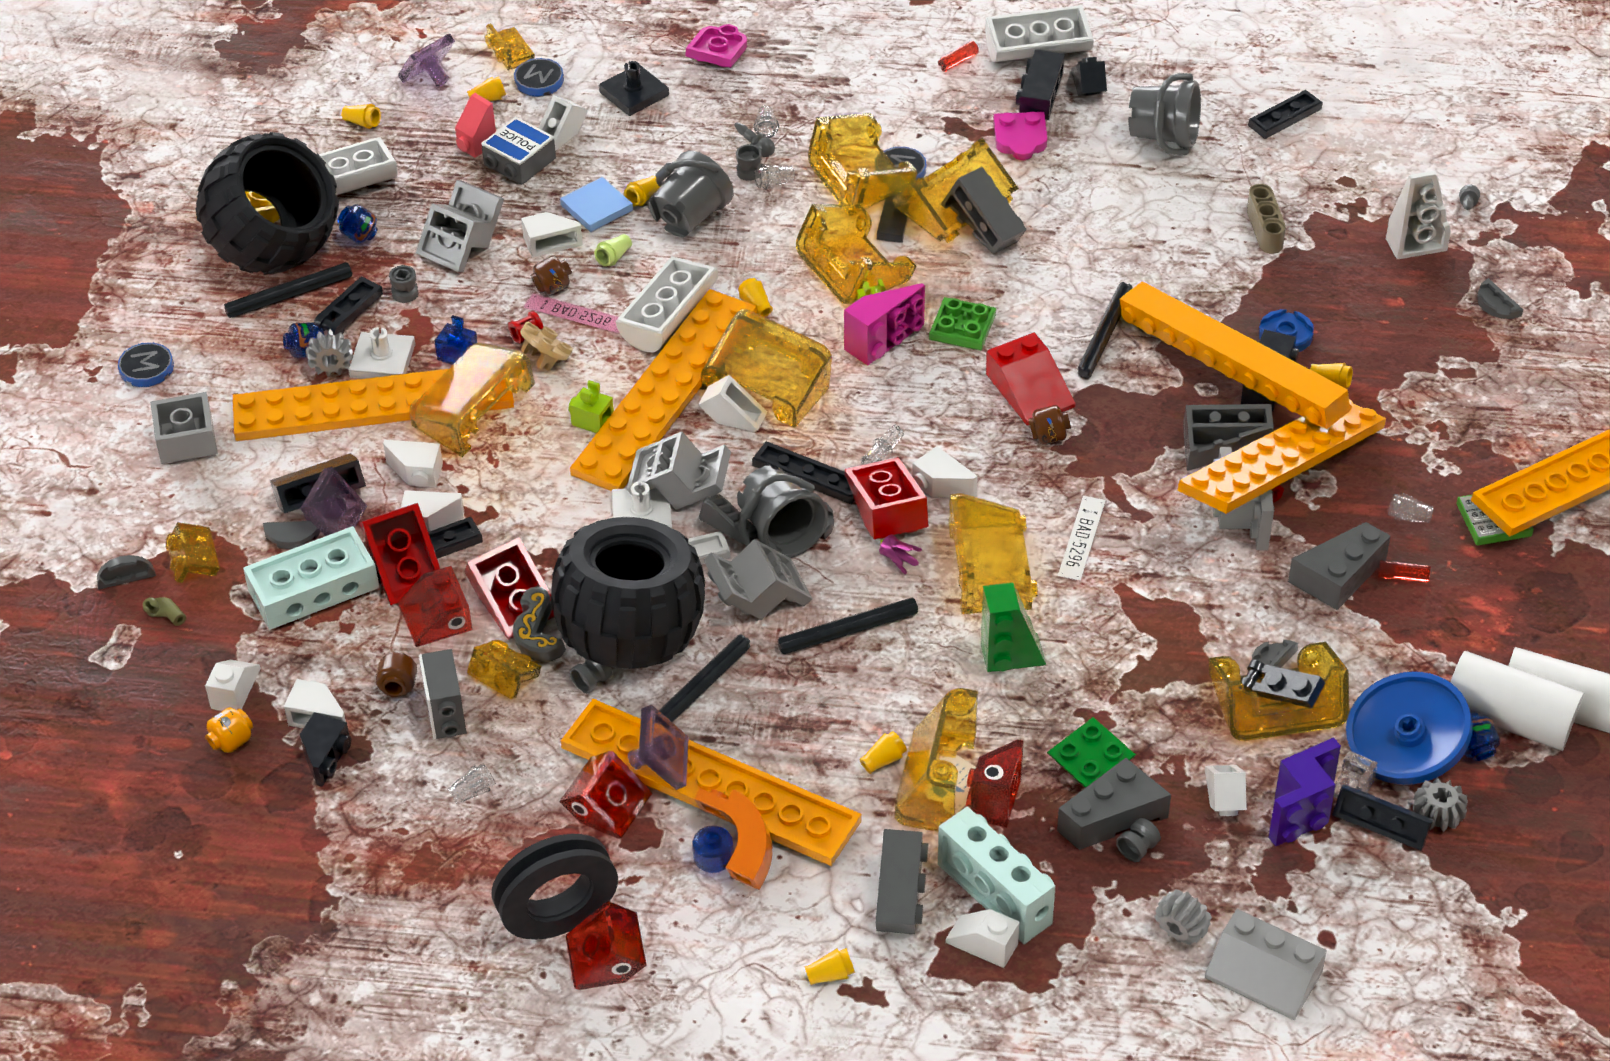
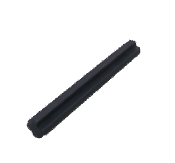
(288, 290)
(1103, 332)
(847, 625)
(705, 677)

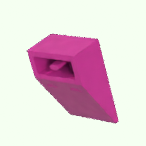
(883, 321)

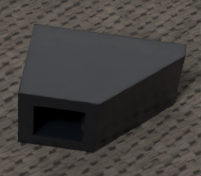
(1089, 76)
(323, 744)

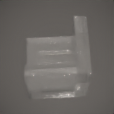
(1356, 773)

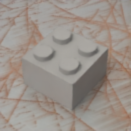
(183, 427)

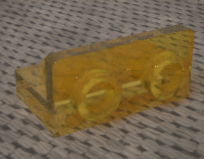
(508, 46)

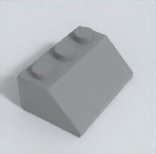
(1266, 964)

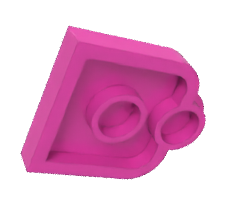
(717, 45)
(1020, 133)

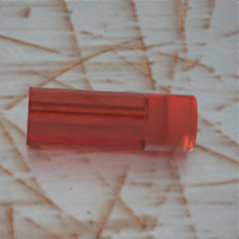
(958, 56)
(1403, 571)

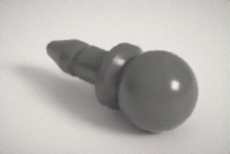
(765, 144)
(1469, 196)

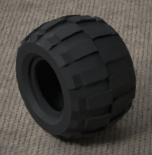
(288, 178)
(628, 592)

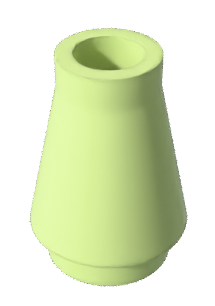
(611, 250)

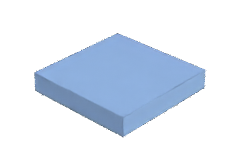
(596, 204)

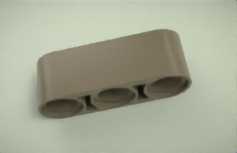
(1266, 218)

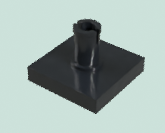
(633, 89)

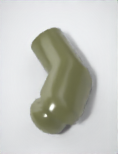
(164, 608)

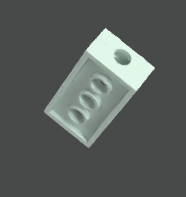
(311, 577)
(995, 872)

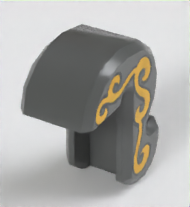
(530, 625)

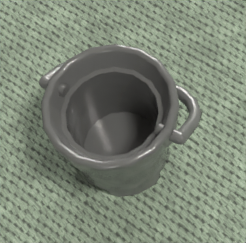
(1167, 113)
(690, 193)
(782, 511)

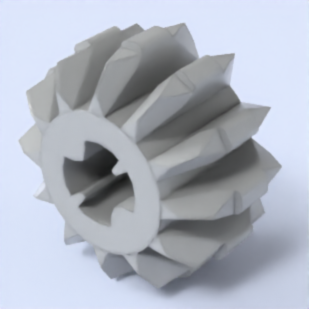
(329, 353)
(1441, 803)
(1183, 917)

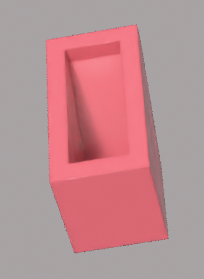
(475, 125)

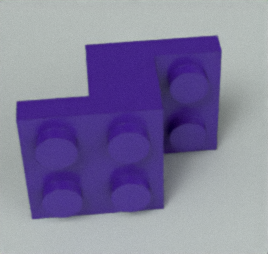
(1304, 792)

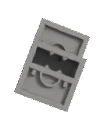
(458, 227)
(680, 470)
(1253, 515)
(757, 579)

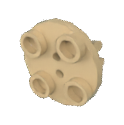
(547, 344)

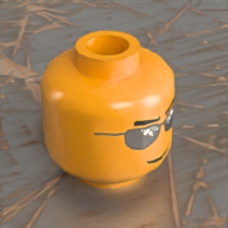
(229, 729)

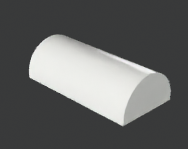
(1048, 30)
(360, 165)
(665, 303)
(1595, 685)
(1517, 699)

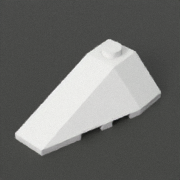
(1419, 218)

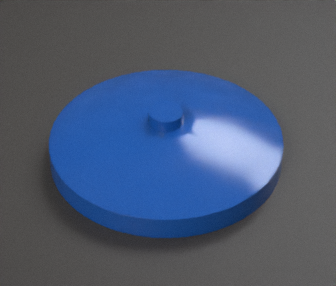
(1410, 727)

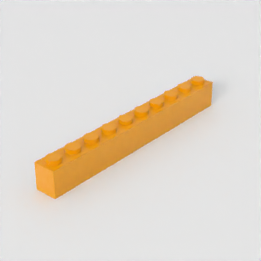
(1235, 355)

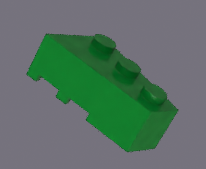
(1007, 631)

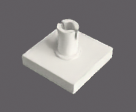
(381, 354)
(641, 504)

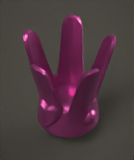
(896, 551)

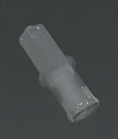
(883, 446)

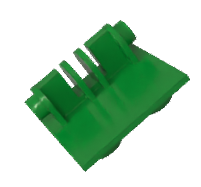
(1090, 752)

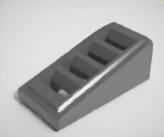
(724, 517)

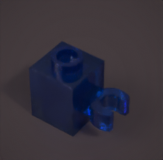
(454, 341)

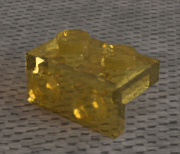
(191, 551)
(502, 667)

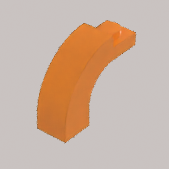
(754, 846)

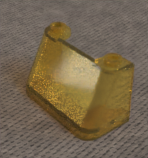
(852, 164)
(924, 196)
(840, 254)
(771, 363)
(468, 391)
(989, 549)
(1257, 717)
(929, 784)

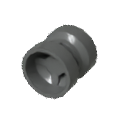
(748, 158)
(403, 283)
(588, 674)
(1142, 836)

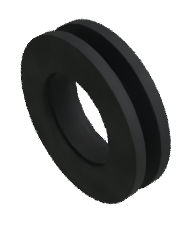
(542, 863)

